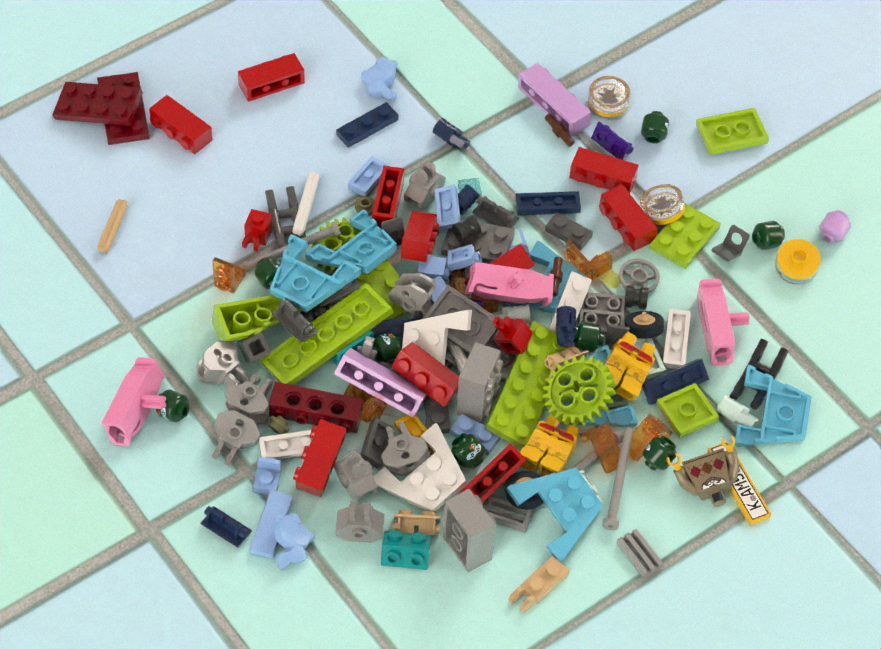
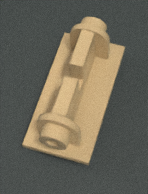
(554, 359)
(426, 522)

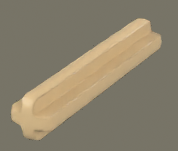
(112, 226)

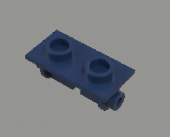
(225, 526)

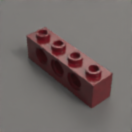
(307, 399)

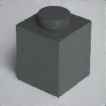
(254, 347)

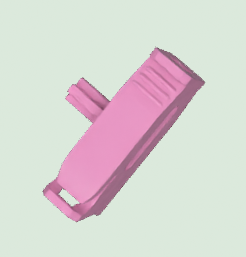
(510, 284)
(718, 321)
(134, 400)

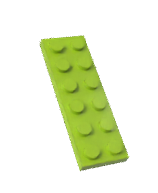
(335, 329)
(521, 395)

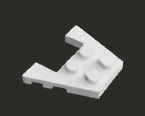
(432, 332)
(432, 481)

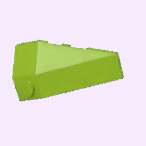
(245, 317)

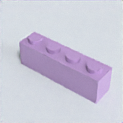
(554, 98)
(380, 382)

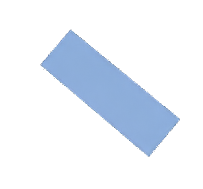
(264, 540)

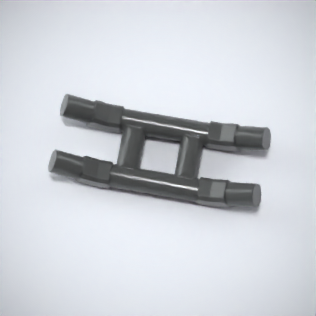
(279, 231)

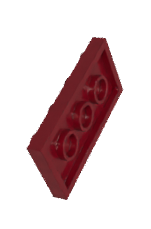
(97, 103)
(139, 129)

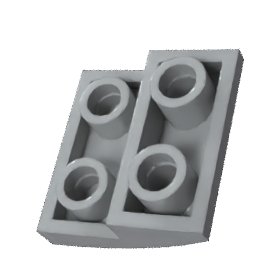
(603, 310)

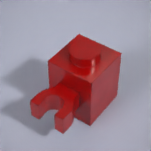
(257, 229)
(512, 334)

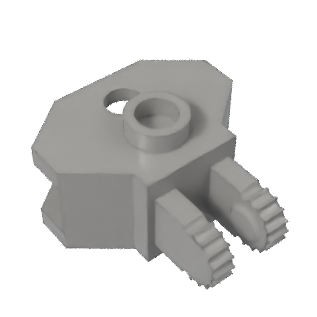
(423, 185)
(411, 295)
(221, 365)
(250, 398)
(232, 435)
(403, 451)
(355, 475)
(360, 523)

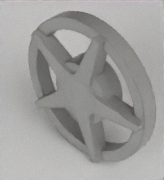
(639, 275)

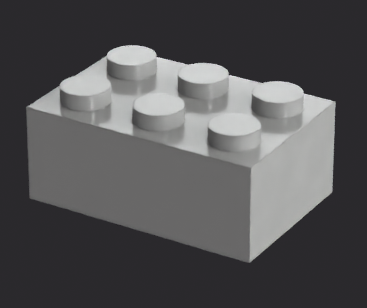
(479, 382)
(469, 530)

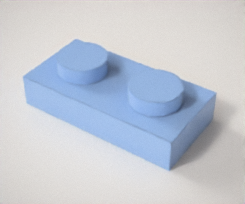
(367, 177)
(447, 206)
(469, 426)

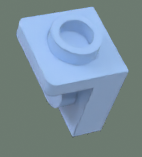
(462, 257)
(267, 475)

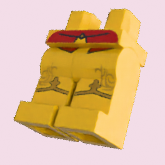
(631, 360)
(549, 447)

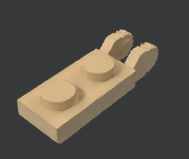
(540, 583)

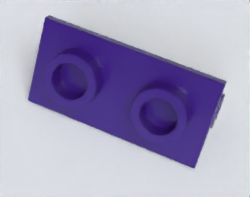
(611, 141)

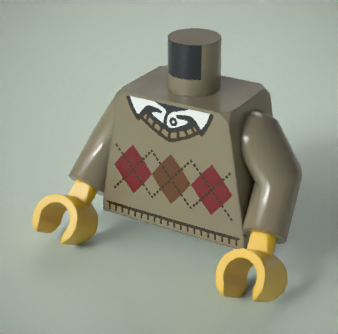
(709, 474)

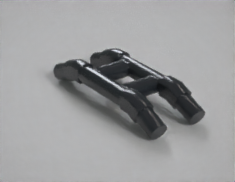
(755, 361)

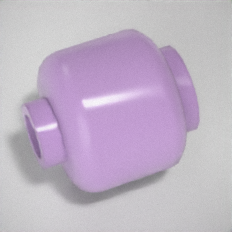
(835, 226)

